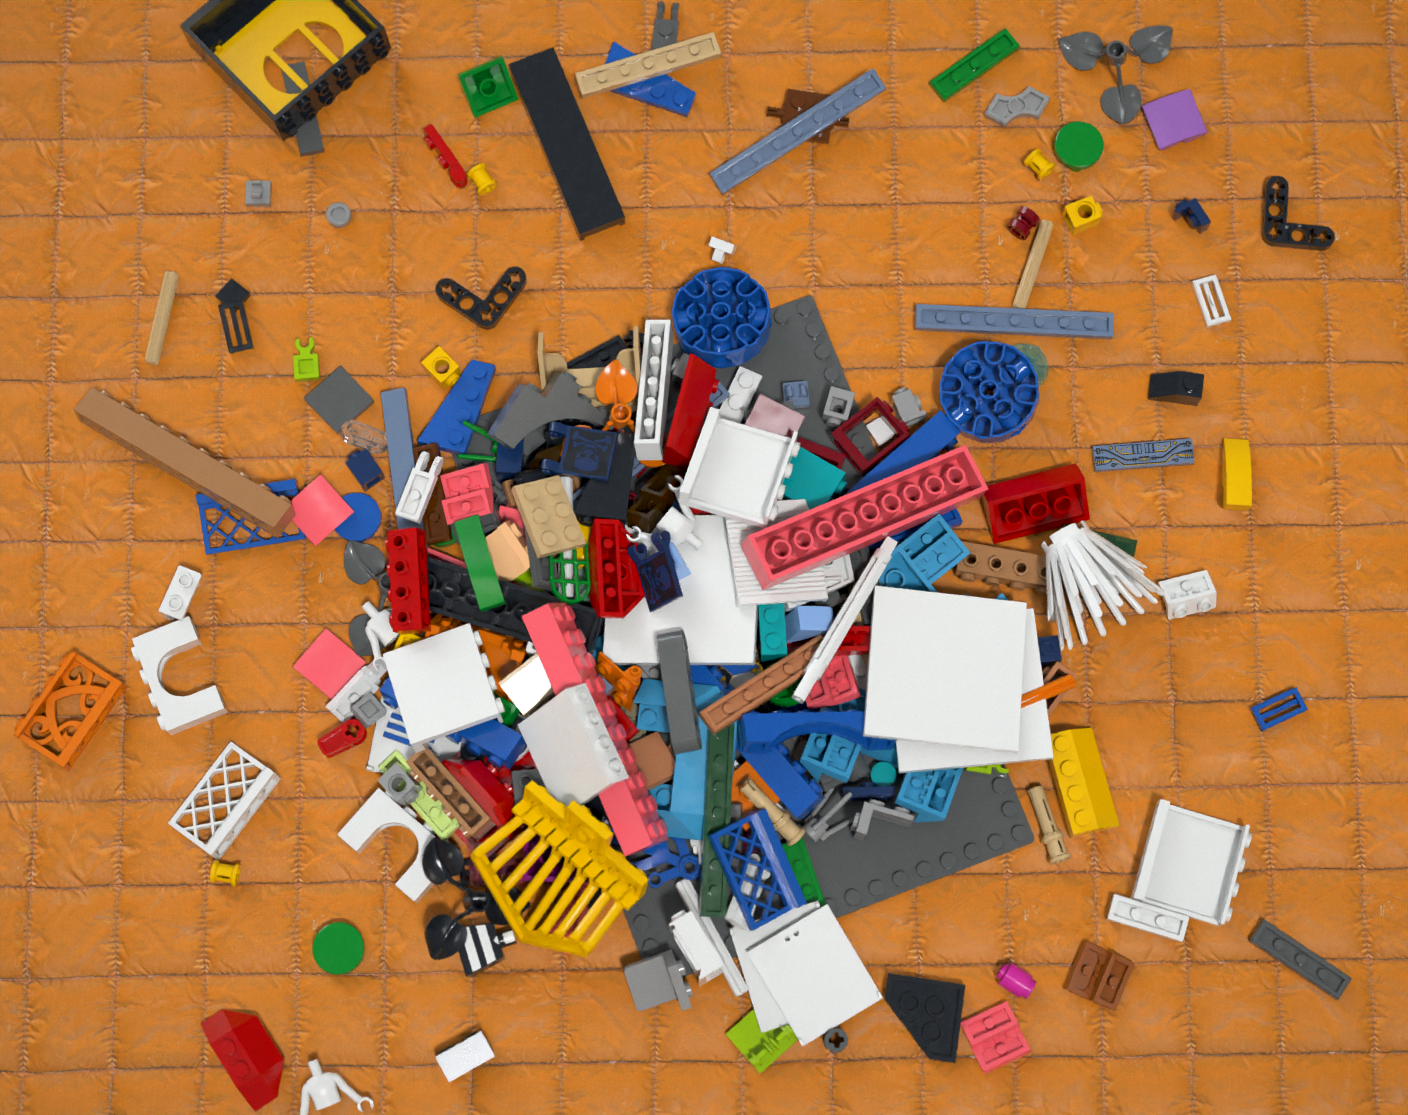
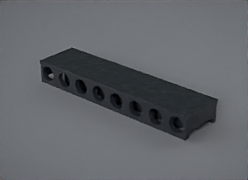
(566, 143)
(454, 597)

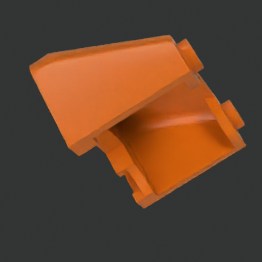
(503, 651)

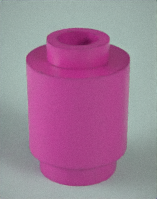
(1016, 980)

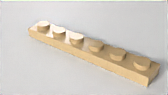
(648, 65)

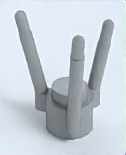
(817, 826)

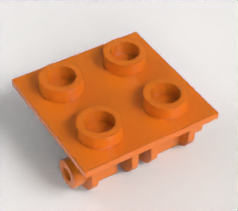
(625, 682)

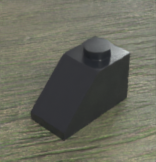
(1176, 387)

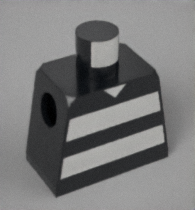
(484, 948)

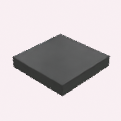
(339, 399)

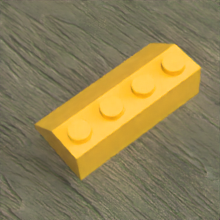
(1081, 783)

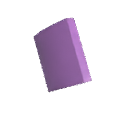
(1175, 119)

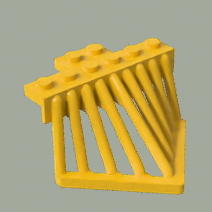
(584, 845)

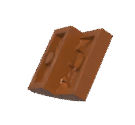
(1099, 976)

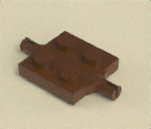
(799, 102)

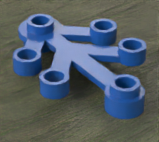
(661, 854)

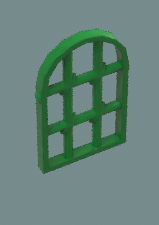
(576, 581)

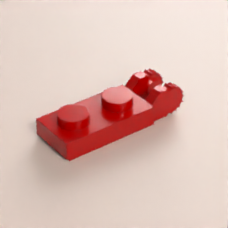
(446, 157)

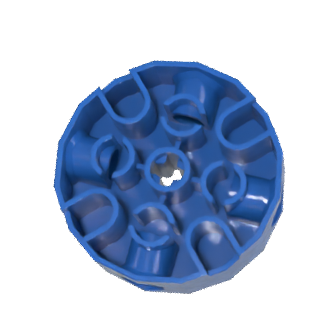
(722, 317)
(991, 367)

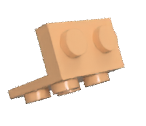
(508, 551)

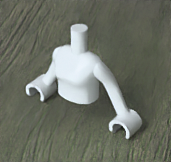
(674, 522)
(379, 628)
(324, 1090)

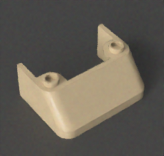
(587, 377)

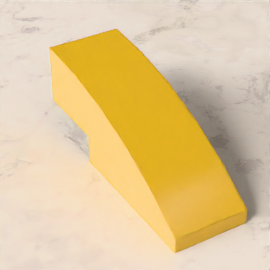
(1236, 475)

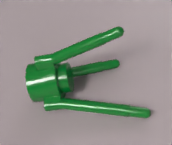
(479, 457)

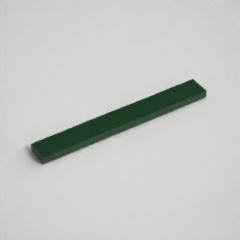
(715, 817)

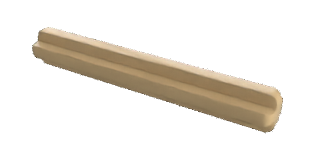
(1033, 264)
(161, 318)

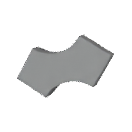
(1027, 104)

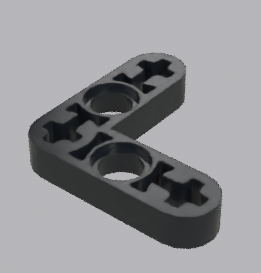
(1285, 229)
(482, 307)

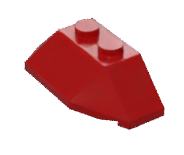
(613, 574)
(485, 788)
(246, 1055)

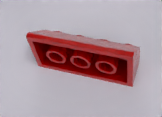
(690, 411)
(1035, 503)

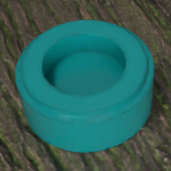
(883, 774)

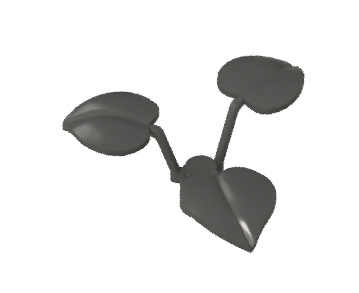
(1086, 47)
(362, 564)

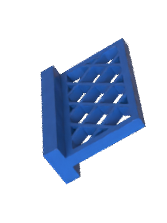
(286, 488)
(772, 855)

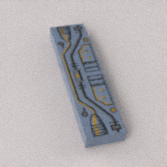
(1143, 455)

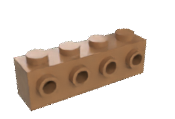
(1003, 567)
(451, 793)

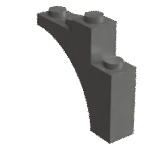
(529, 409)

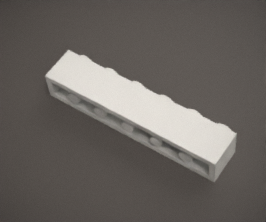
(653, 390)

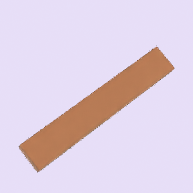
(759, 688)

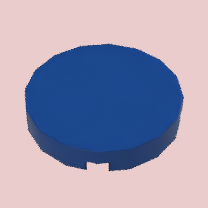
(363, 522)

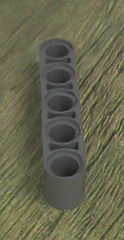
(679, 692)

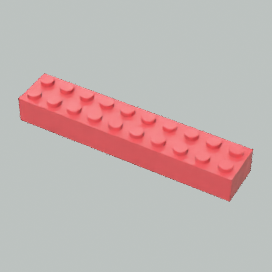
(863, 517)
(568, 665)

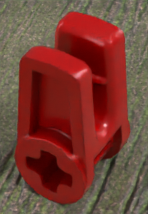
(340, 740)

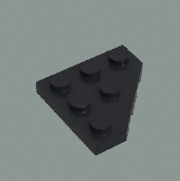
(928, 1012)

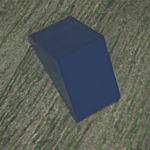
(509, 461)

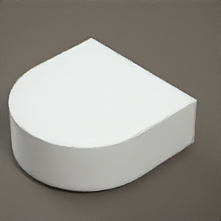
(880, 432)

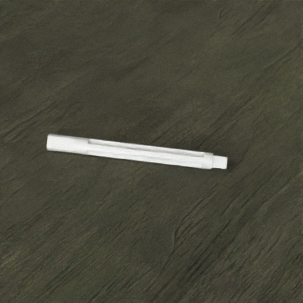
(845, 619)

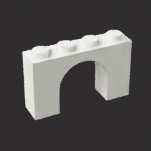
(153, 652)
(383, 812)

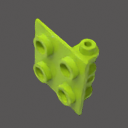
(759, 1047)

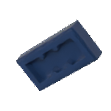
(869, 791)

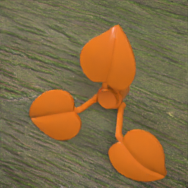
(619, 387)

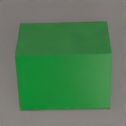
(487, 87)

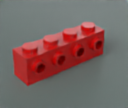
(408, 581)

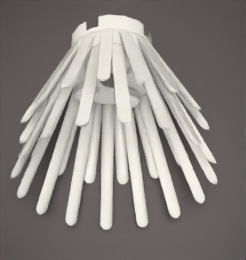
(1091, 562)

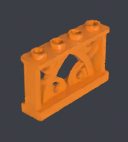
(74, 745)

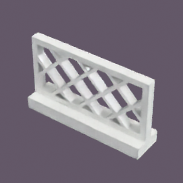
(243, 809)

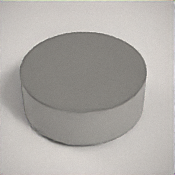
(338, 215)

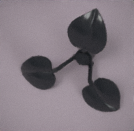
(442, 934)

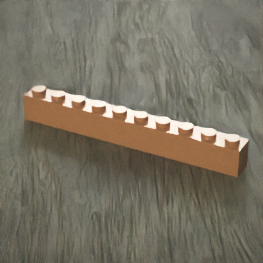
(185, 462)

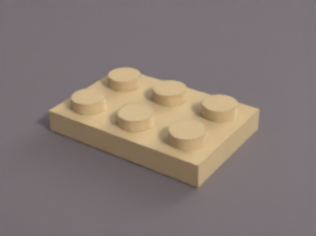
(548, 516)

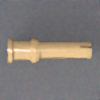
(780, 819)
(1052, 836)

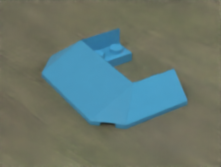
(925, 558)
(922, 792)
(683, 802)

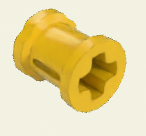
(1039, 164)
(482, 179)
(225, 873)

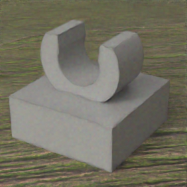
(258, 193)
(368, 710)

